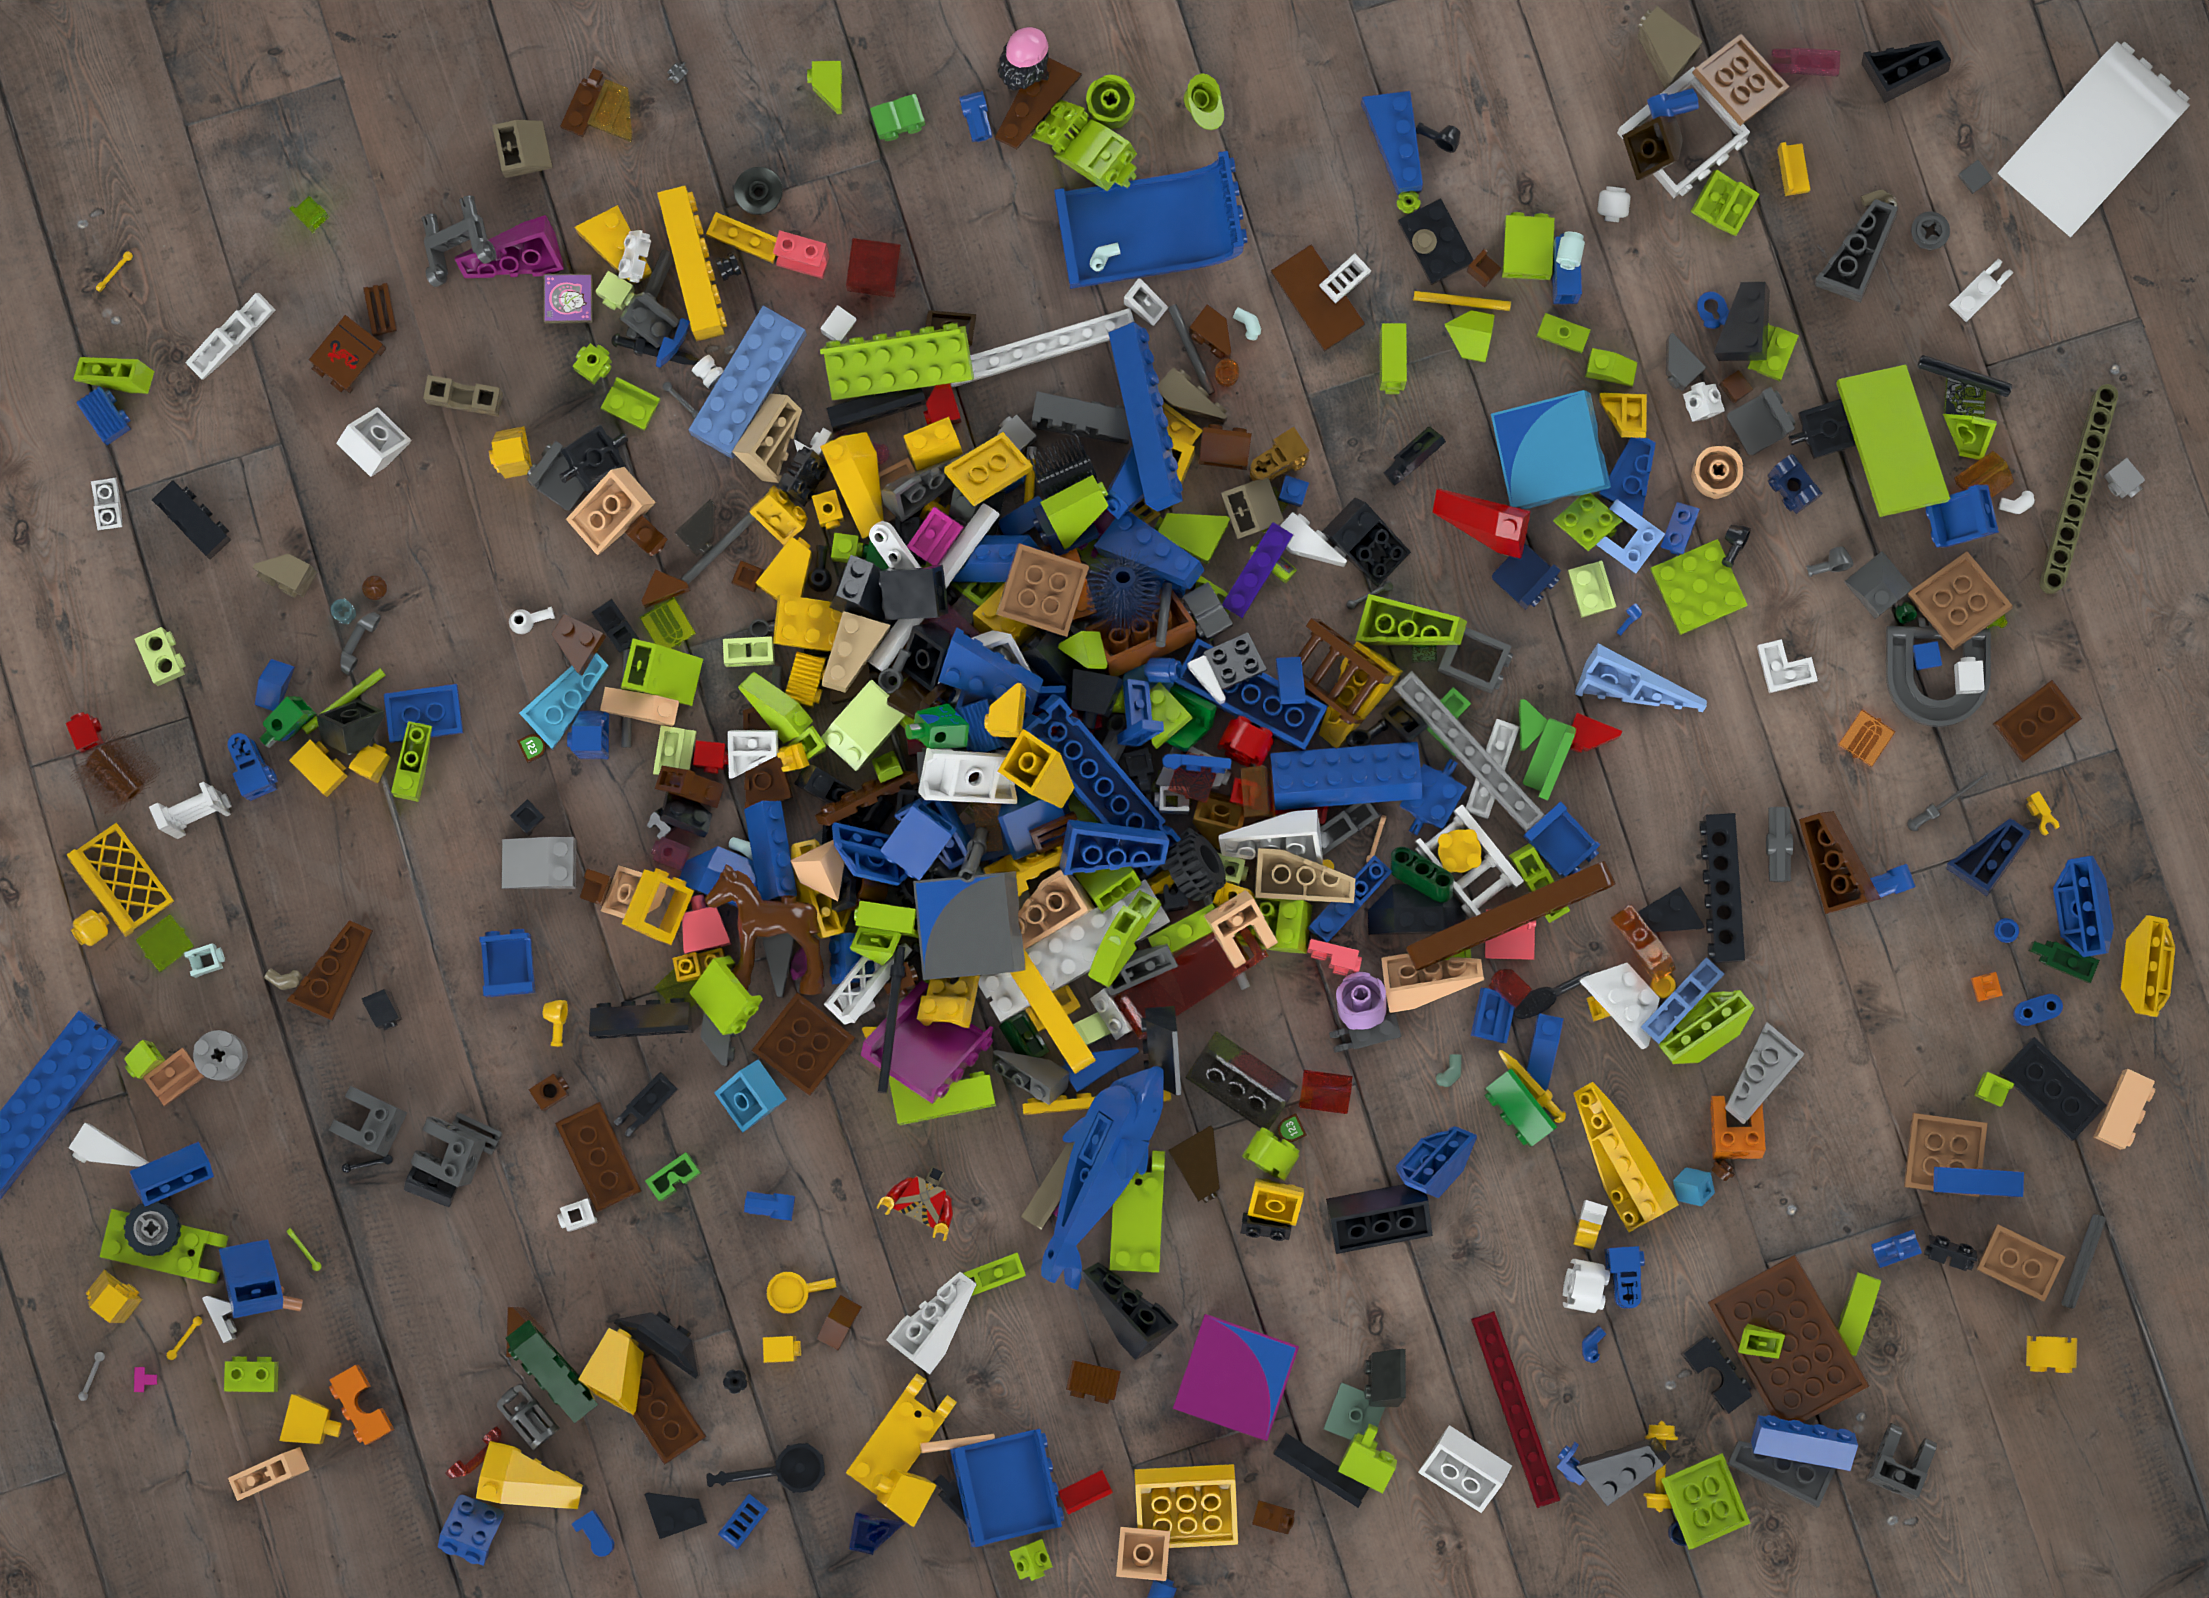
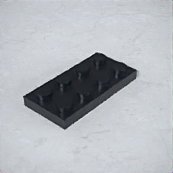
(2053, 1089)

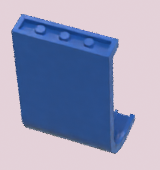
(1158, 224)

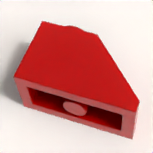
(942, 405)
(1591, 733)

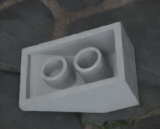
(539, 863)

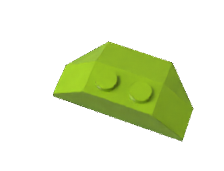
(1707, 1027)

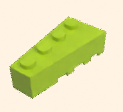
(1400, 623)

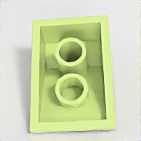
(862, 726)

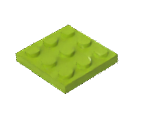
(1698, 587)
(1705, 1501)

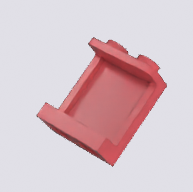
(801, 254)

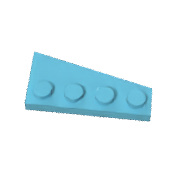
(562, 700)

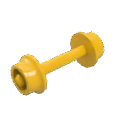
(1660, 1499)

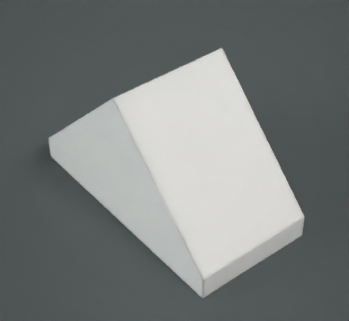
(1145, 302)

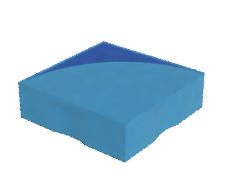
(1550, 450)

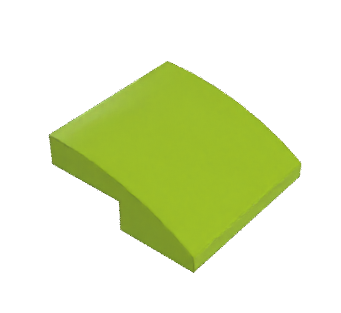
(1725, 202)

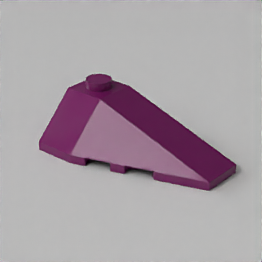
(520, 250)

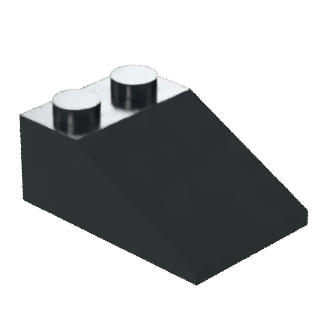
(860, 591)

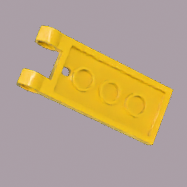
(899, 1436)

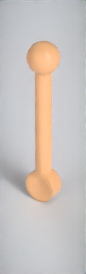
(1377, 837)

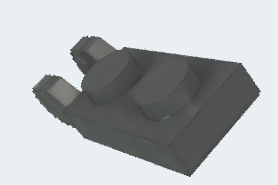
(1362, 1038)

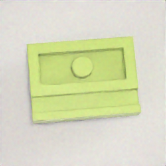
(1591, 588)
(674, 748)

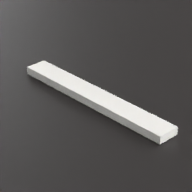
(1046, 345)
(951, 564)

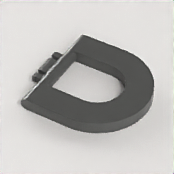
(1901, 679)

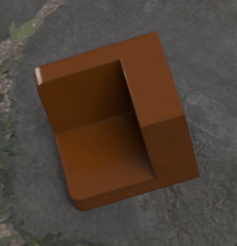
(1483, 268)
(595, 887)

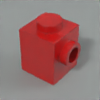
(85, 731)
(710, 756)

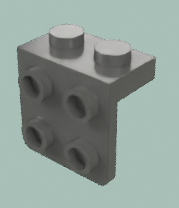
(1761, 421)
(547, 480)

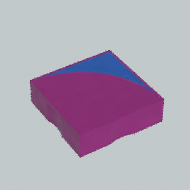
(1235, 1377)

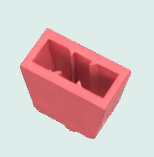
(703, 927)

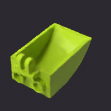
(1100, 156)

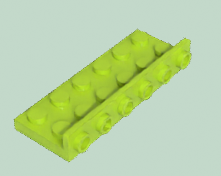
(898, 361)

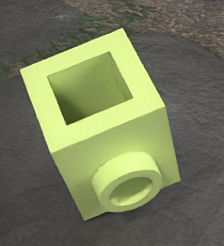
(615, 291)

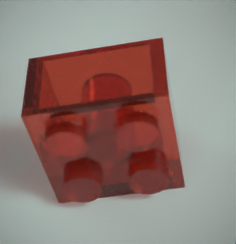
(873, 267)

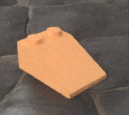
(610, 509)

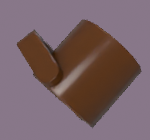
(870, 891)

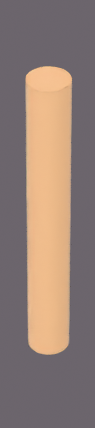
(953, 1443)

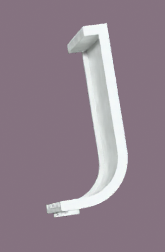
(2094, 138)

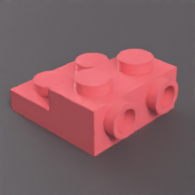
(1341, 958)

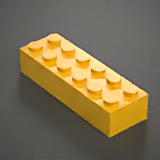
(690, 261)

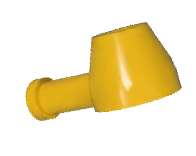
(557, 1014)

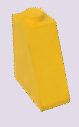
(788, 570)

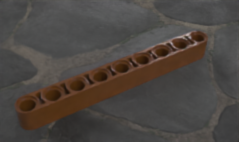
(1510, 915)

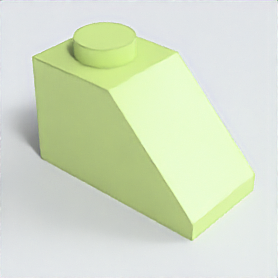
(1092, 1028)

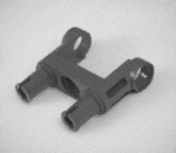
(439, 241)

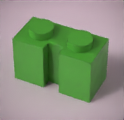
(679, 1170)

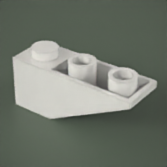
(1311, 543)

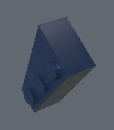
(1990, 857)

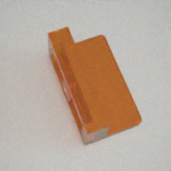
(1989, 471)
(1257, 792)

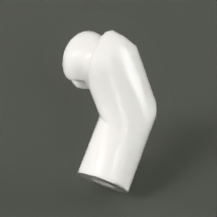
(2019, 505)

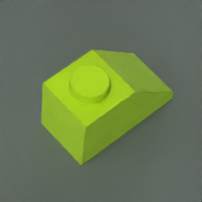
(827, 82)
(1611, 367)
(143, 1059)

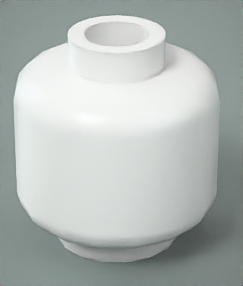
(1614, 203)

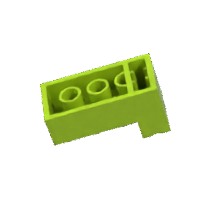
(962, 1097)

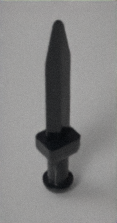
(642, 347)

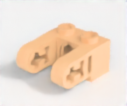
(1235, 916)

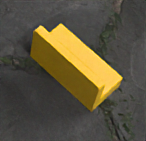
(1793, 169)

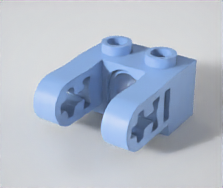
(1641, 543)

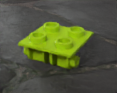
(1059, 121)
(1588, 521)

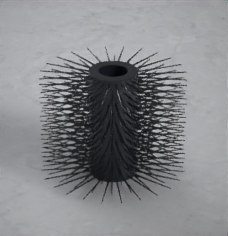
(1066, 475)

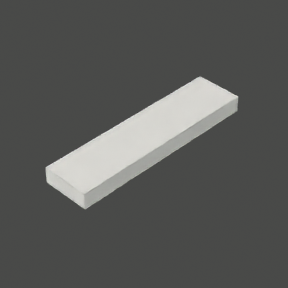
(1499, 748)

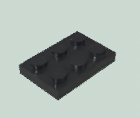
(1450, 250)

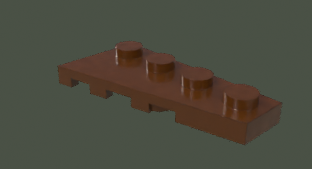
(767, 779)
(330, 977)

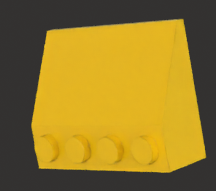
(1190, 1503)

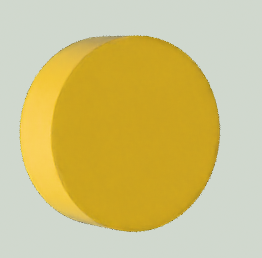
(1663, 987)

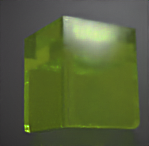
(310, 214)

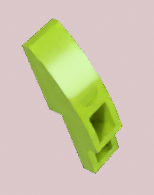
(1120, 938)

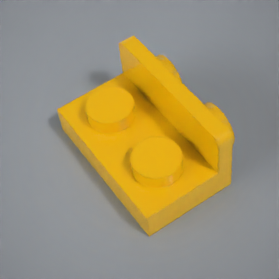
(779, 515)

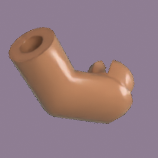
(291, 1303)

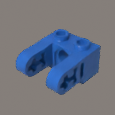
(253, 774)
(1626, 1268)

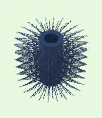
(1124, 592)

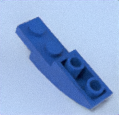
(1338, 913)

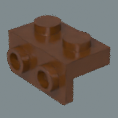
(907, 983)

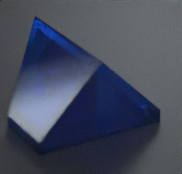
(871, 1531)

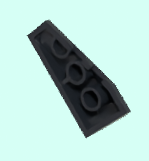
(1132, 1318)

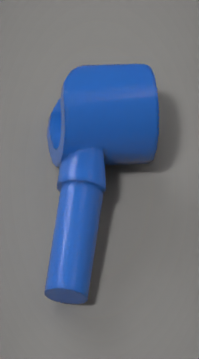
(1634, 613)

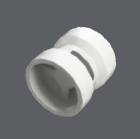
(708, 371)

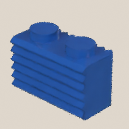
(104, 415)
(978, 737)

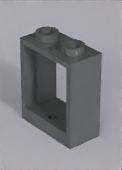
(1496, 678)

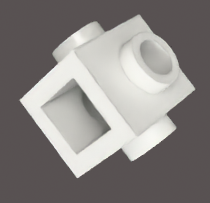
(1703, 401)

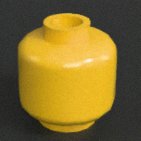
(90, 927)

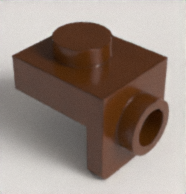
(1273, 1517)

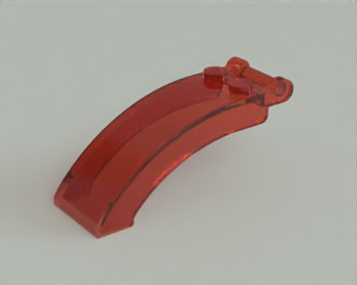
(1198, 975)

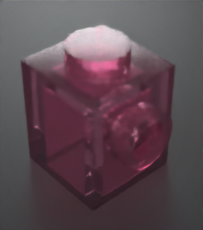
(670, 853)

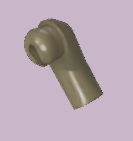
(1881, 195)
(285, 981)

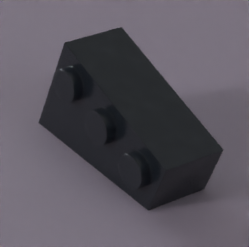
(1905, 68)
(192, 519)

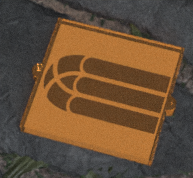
(1866, 738)

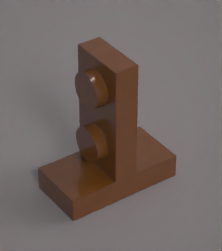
(690, 786)

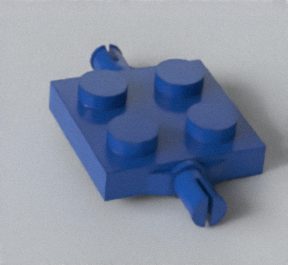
(1438, 799)

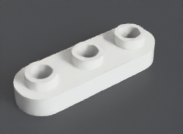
(892, 544)

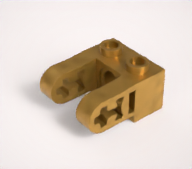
(1286, 454)

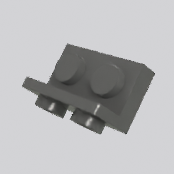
(649, 318)

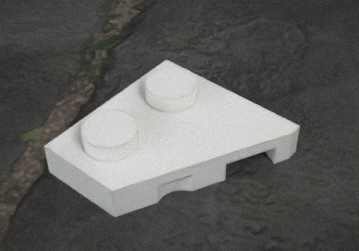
(750, 749)

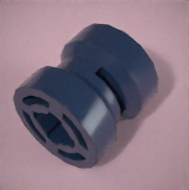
(1676, 1536)

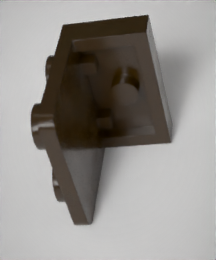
(915, 697)

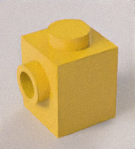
(828, 509)

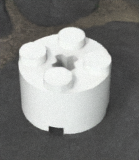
(1585, 1286)

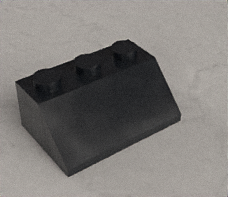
(1162, 1045)

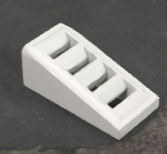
(1360, 267)
(1203, 672)

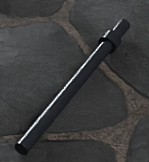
(897, 972)

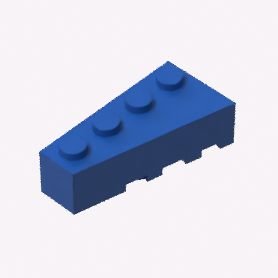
(985, 672)
(1106, 846)

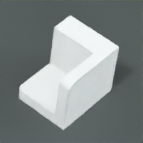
(838, 325)

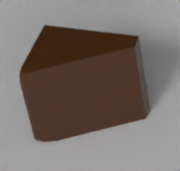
(1735, 386)

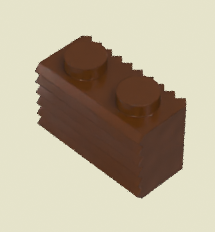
(1093, 1380)

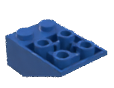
(251, 1278)

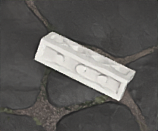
(868, 990)

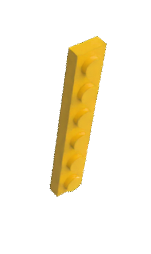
(1083, 1101)

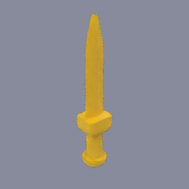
(1541, 1096)

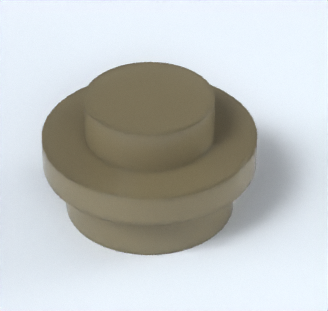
(1424, 241)

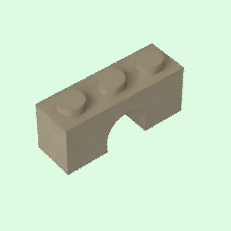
(450, 394)

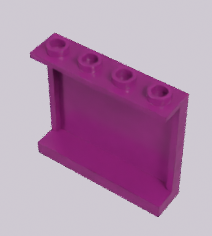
(927, 1056)

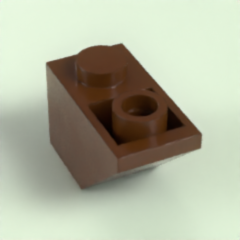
(1212, 330)

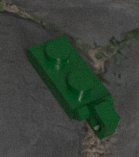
(2065, 960)

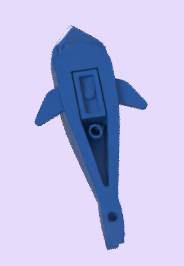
(1105, 1155)

